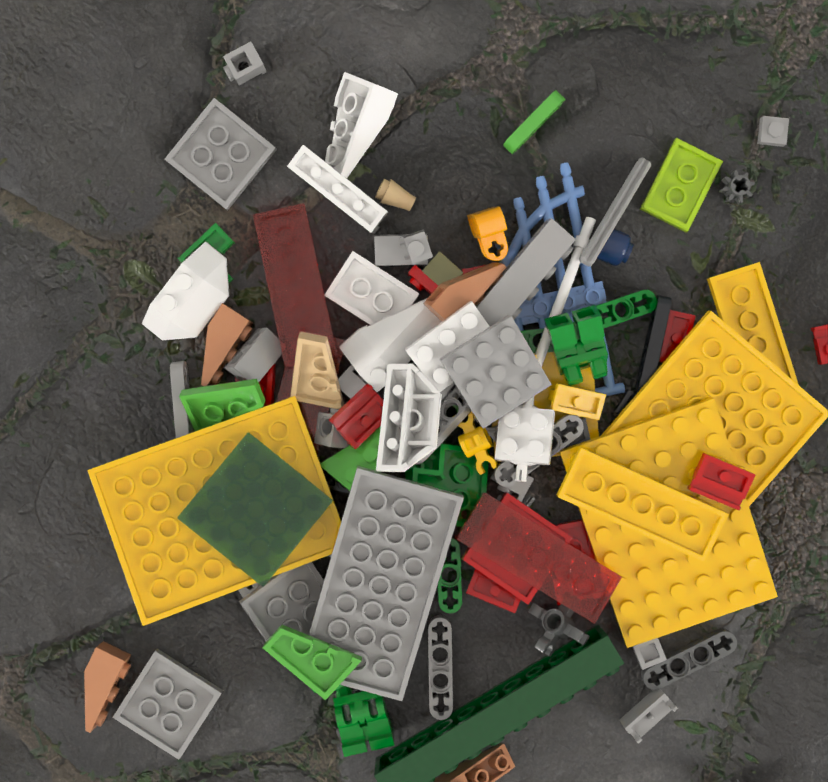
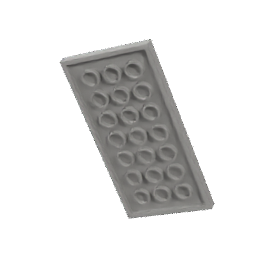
(385, 576)

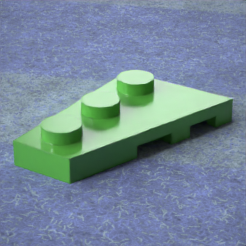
(221, 402)
(344, 463)
(311, 659)

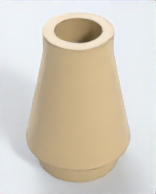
(394, 195)

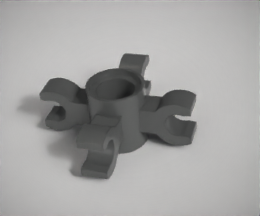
(567, 629)

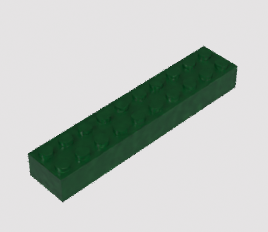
(500, 710)

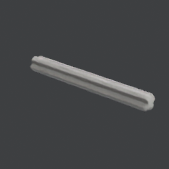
(615, 212)

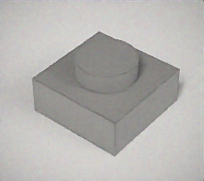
(773, 131)
(649, 653)

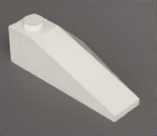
(359, 118)
(385, 342)

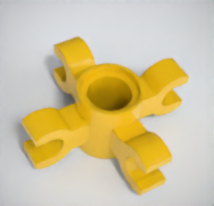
(476, 442)

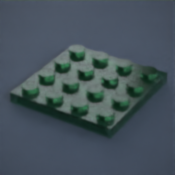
(255, 509)

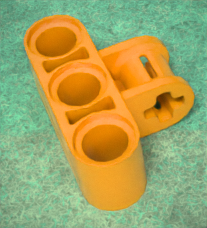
(489, 227)

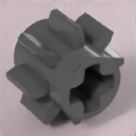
(744, 187)

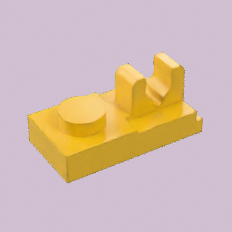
(577, 401)

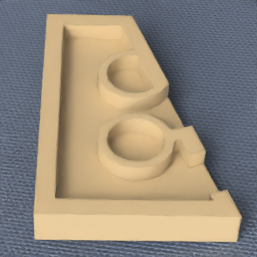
(315, 373)

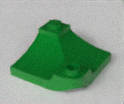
(454, 472)

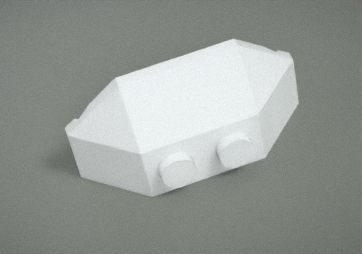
(190, 296)
(407, 419)

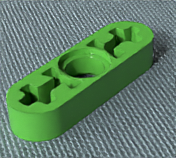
(534, 122)

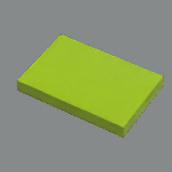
(681, 185)

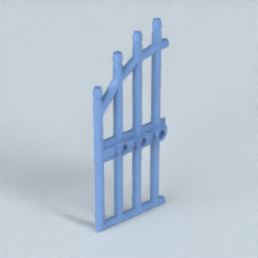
(579, 297)

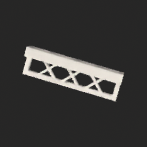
(337, 189)

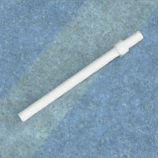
(579, 246)

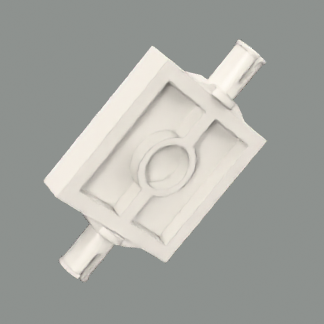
(525, 437)

